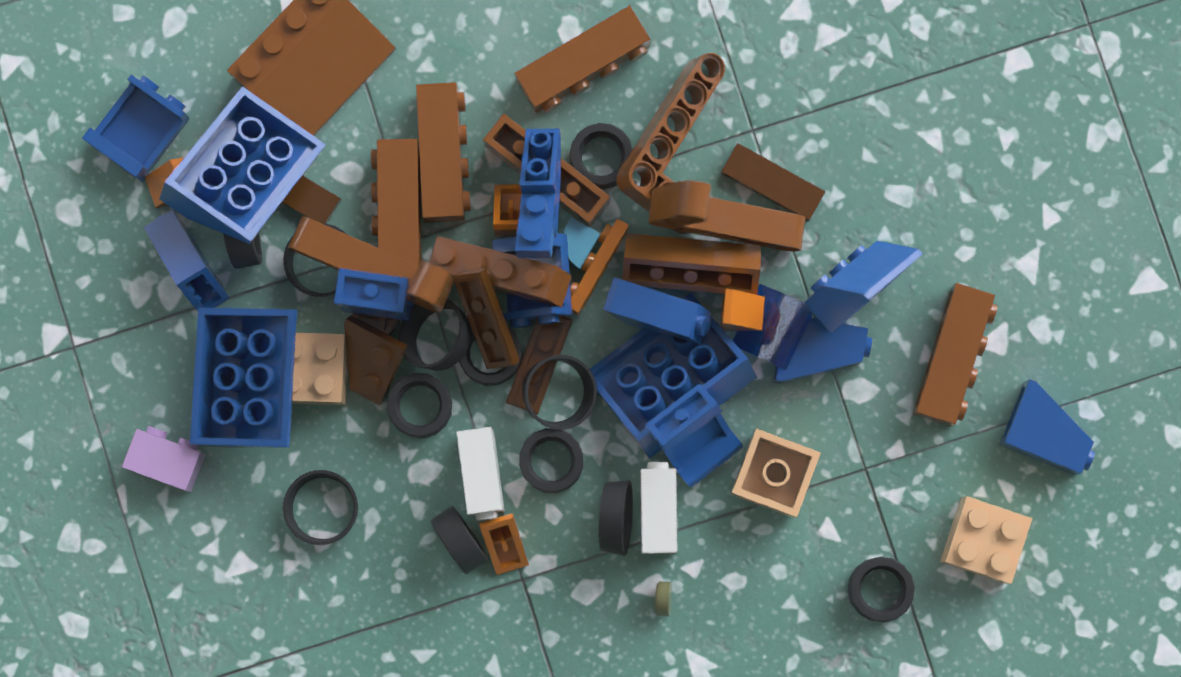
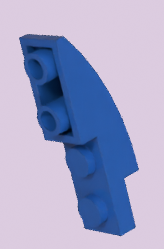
(540, 193)

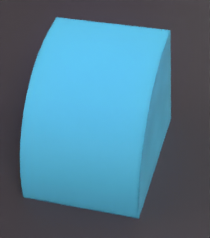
(580, 242)

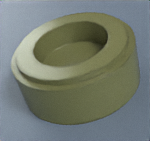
(663, 598)

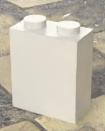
(480, 473)
(658, 509)

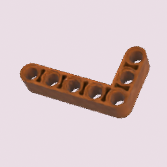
(662, 137)
(690, 209)
(427, 285)

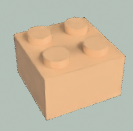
(320, 369)
(775, 473)
(986, 540)

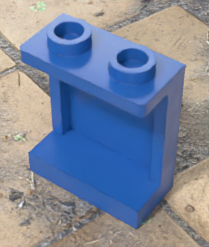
(138, 127)
(373, 295)
(523, 310)
(694, 435)

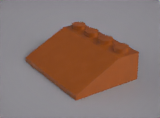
(312, 60)

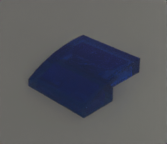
(782, 328)

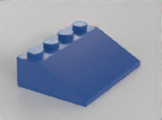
(241, 168)
(659, 369)
(243, 378)

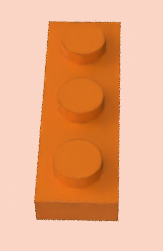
(596, 264)

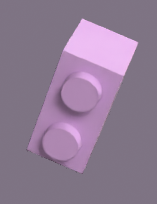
(163, 459)

